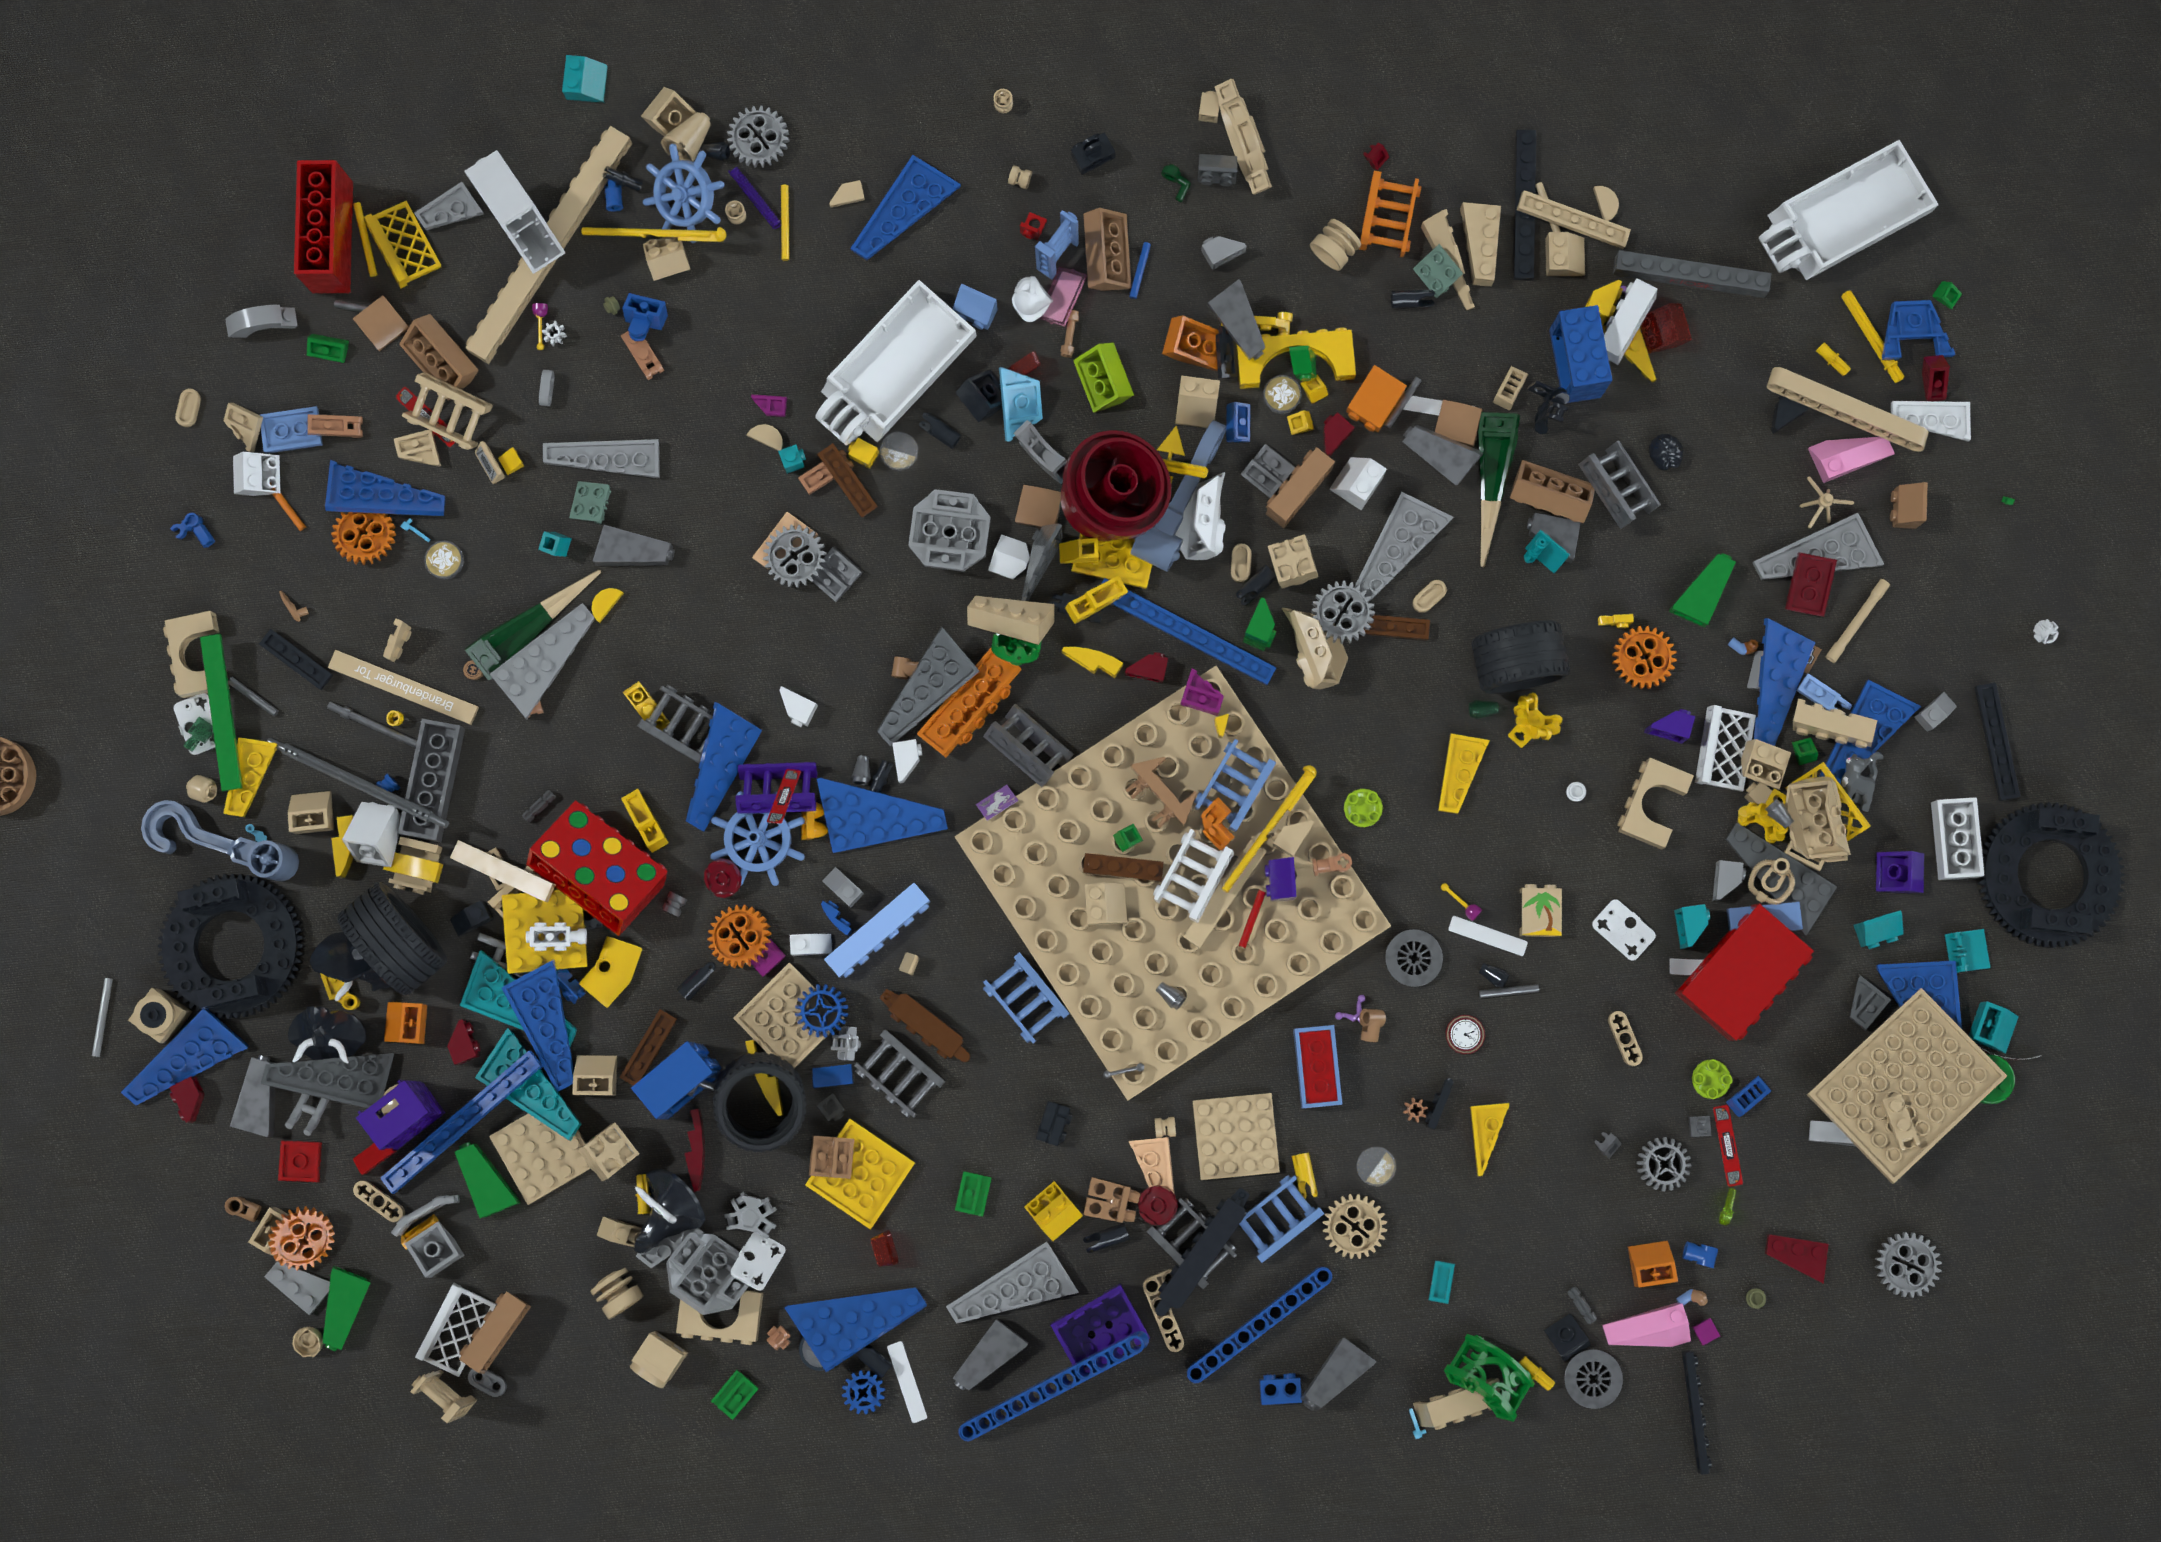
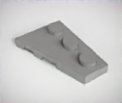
(449, 208)
(665, 1248)
(299, 1286)

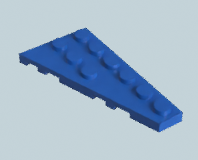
(908, 200)
(371, 493)
(1779, 677)
(1878, 704)
(724, 749)
(541, 1014)
(191, 1051)

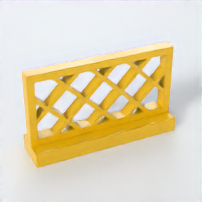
(389, 253)
(1853, 813)

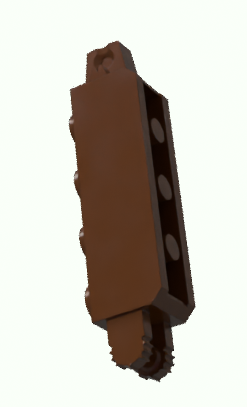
(926, 1024)

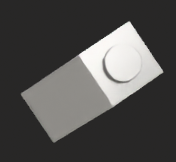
(1221, 250)
(1935, 712)
(1727, 877)
(843, 887)

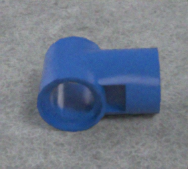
(1702, 1254)

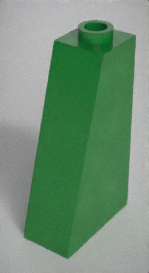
(1704, 593)
(484, 1182)
(343, 1304)

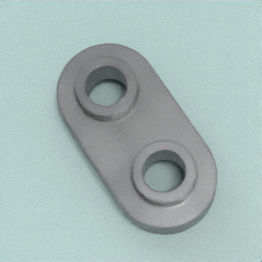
(487, 1383)

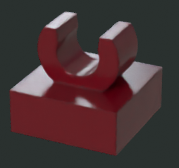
(1376, 156)

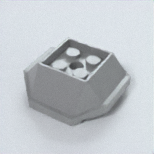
(946, 511)
(703, 1256)

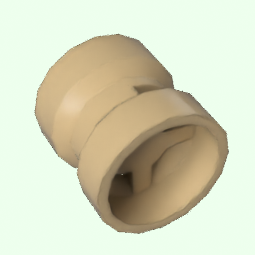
(1001, 97)
(1022, 176)
(735, 208)
(1160, 1127)

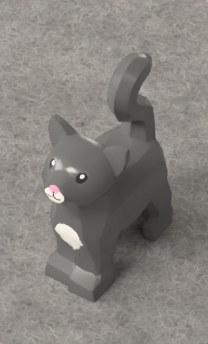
(1860, 787)

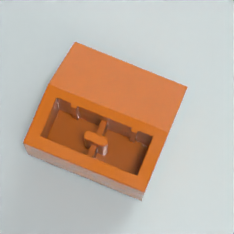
(405, 1022)
(1652, 1264)

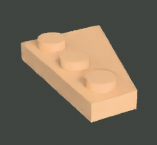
(786, 521)
(1155, 1161)

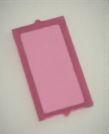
(1064, 293)

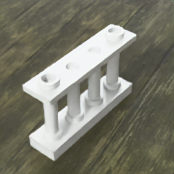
(1204, 892)

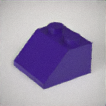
(1673, 727)
(1900, 872)
(1281, 879)

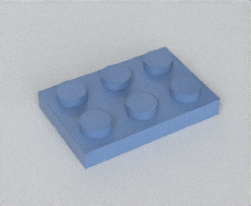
(288, 430)

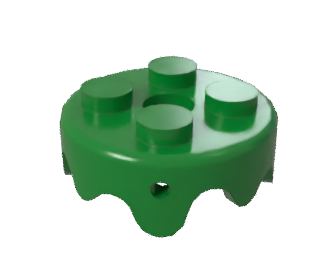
(1014, 650)
(2005, 1088)

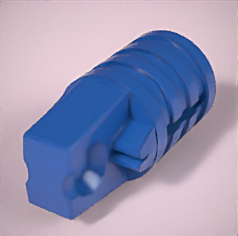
(613, 196)

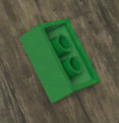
(1260, 630)

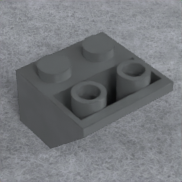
(1217, 169)

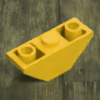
(644, 704)

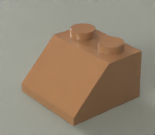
(1909, 505)

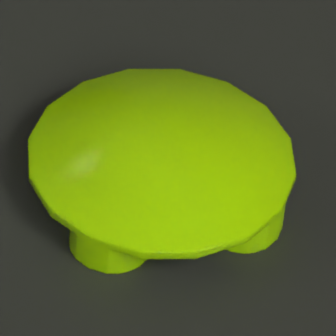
(1363, 807)
(1711, 1079)

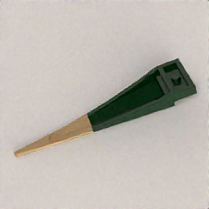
(1497, 443)
(512, 636)

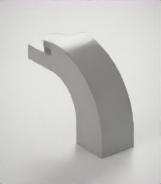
(260, 317)
(1041, 451)

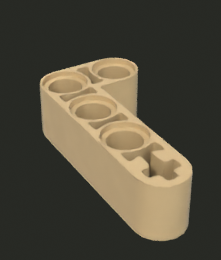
(1152, 1297)

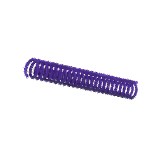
(754, 194)

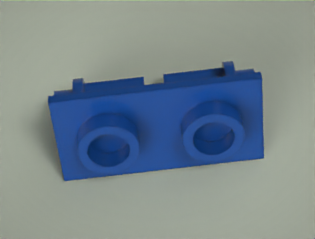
(572, 990)

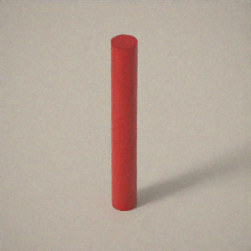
(1252, 919)

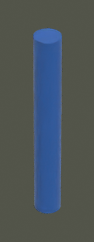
(1140, 270)

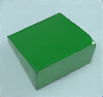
(1947, 294)
(1805, 751)
(1127, 837)

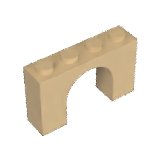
(180, 633)
(1635, 821)
(744, 1328)

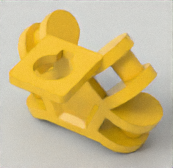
(1532, 721)
(1757, 813)

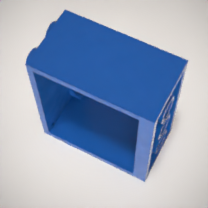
(1581, 353)
(667, 1085)

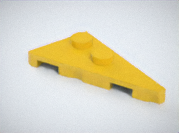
(1638, 354)
(1486, 1125)

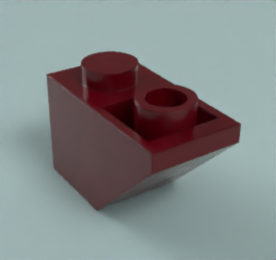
(462, 1044)
(189, 1097)

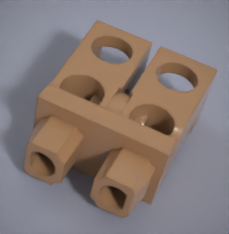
(1116, 1201)

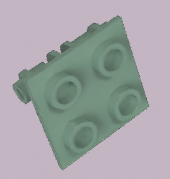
(1438, 271)
(590, 502)

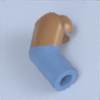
(1693, 1295)

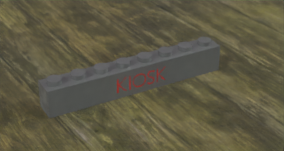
(1692, 274)

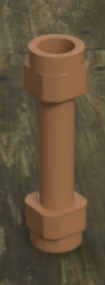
(1067, 349)

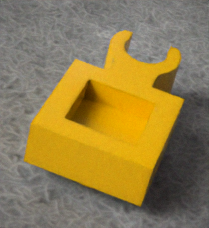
(1621, 621)

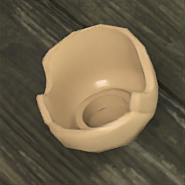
(307, 1341)

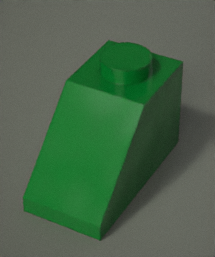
(1303, 362)

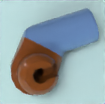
(1743, 648)

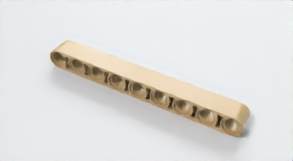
(1847, 409)

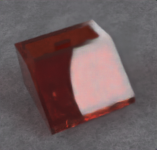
(1665, 328)

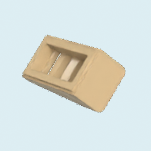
(1504, 398)

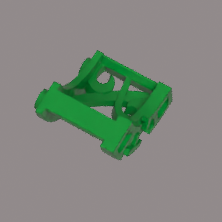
(1510, 1369)

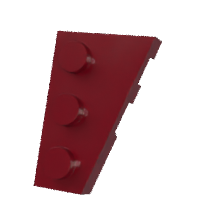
(1799, 1254)

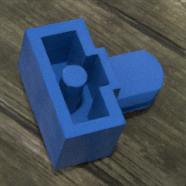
(643, 314)

